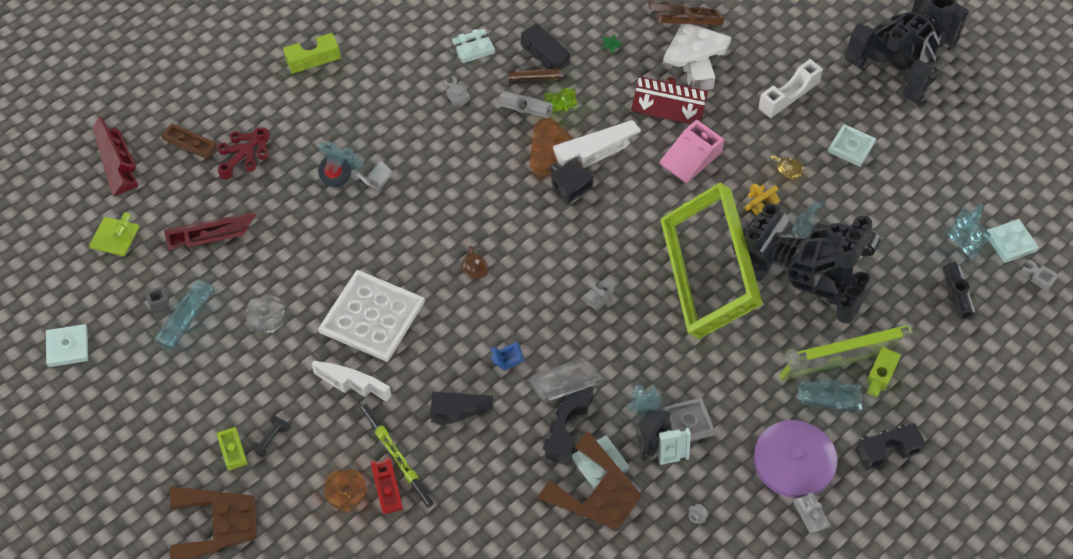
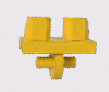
(757, 191)

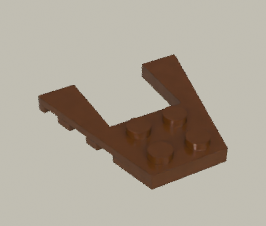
(691, 15)
(610, 500)
(232, 520)

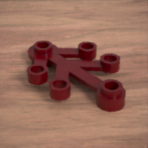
(259, 136)

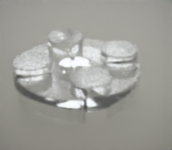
(265, 323)

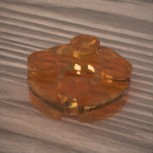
(345, 478)

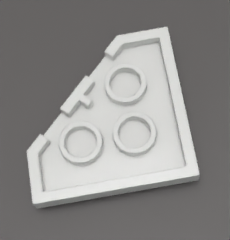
(695, 44)

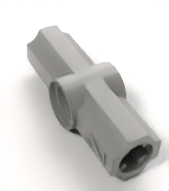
(534, 106)

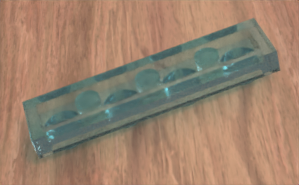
(184, 314)

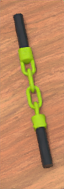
(410, 476)

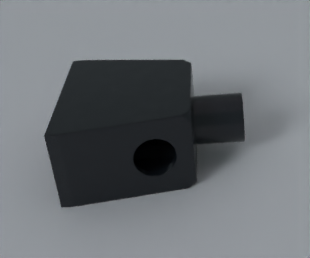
(570, 181)

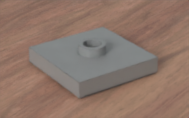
(691, 415)

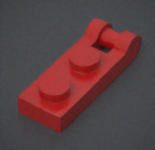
(386, 486)

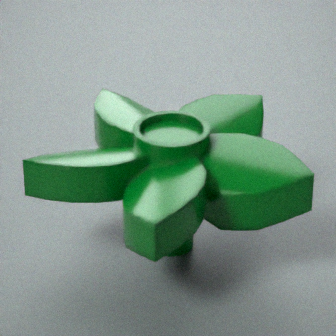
(611, 43)

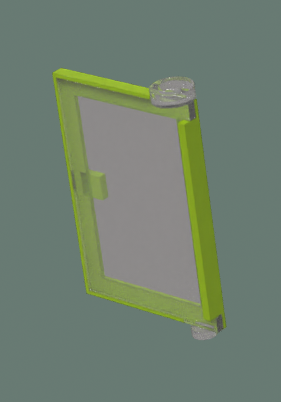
(841, 352)

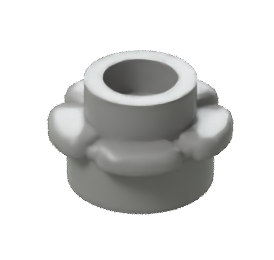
(697, 514)

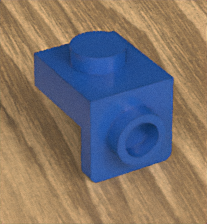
(507, 356)

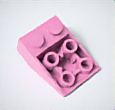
(692, 151)

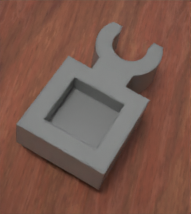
(456, 93)
(1040, 276)

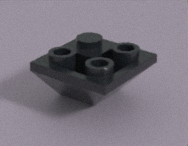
(648, 431)

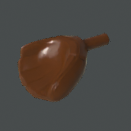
(474, 265)

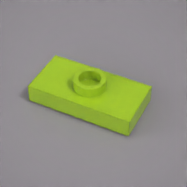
(231, 448)

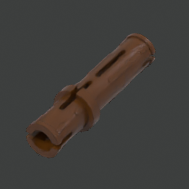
(529, 75)

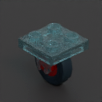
(335, 167)

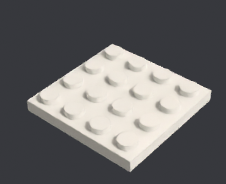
(371, 315)

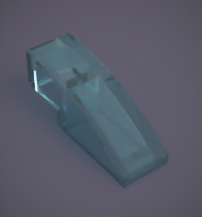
(831, 395)

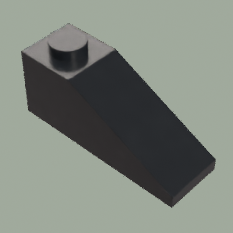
(454, 407)

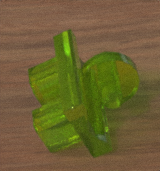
(562, 100)

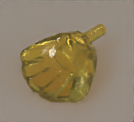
(788, 166)

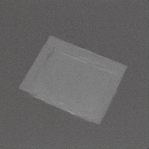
(565, 379)

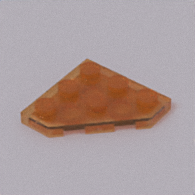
(545, 136)

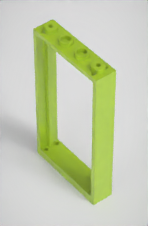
(734, 309)

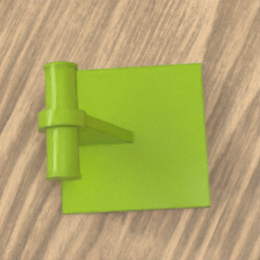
(114, 235)

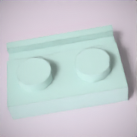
(674, 446)

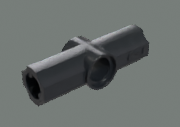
(961, 299)

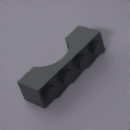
(561, 444)

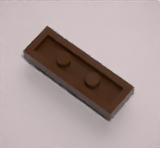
(189, 141)

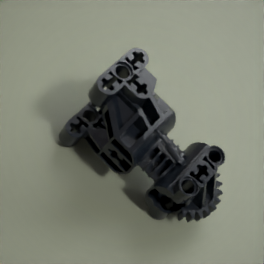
(910, 42)
(815, 263)

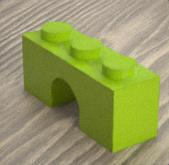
(300, 59)

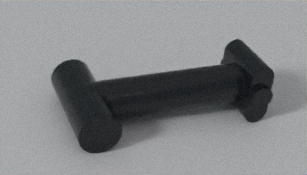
(278, 425)

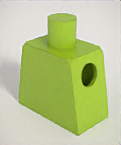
(884, 367)

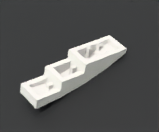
(346, 378)

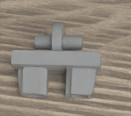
(599, 295)
(811, 513)

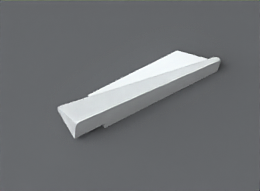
(596, 146)

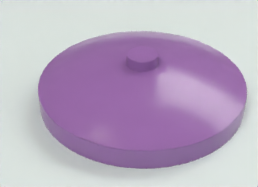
(795, 459)

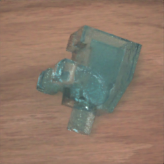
(645, 401)

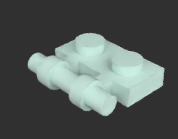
(473, 50)

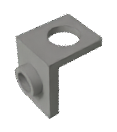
(378, 176)

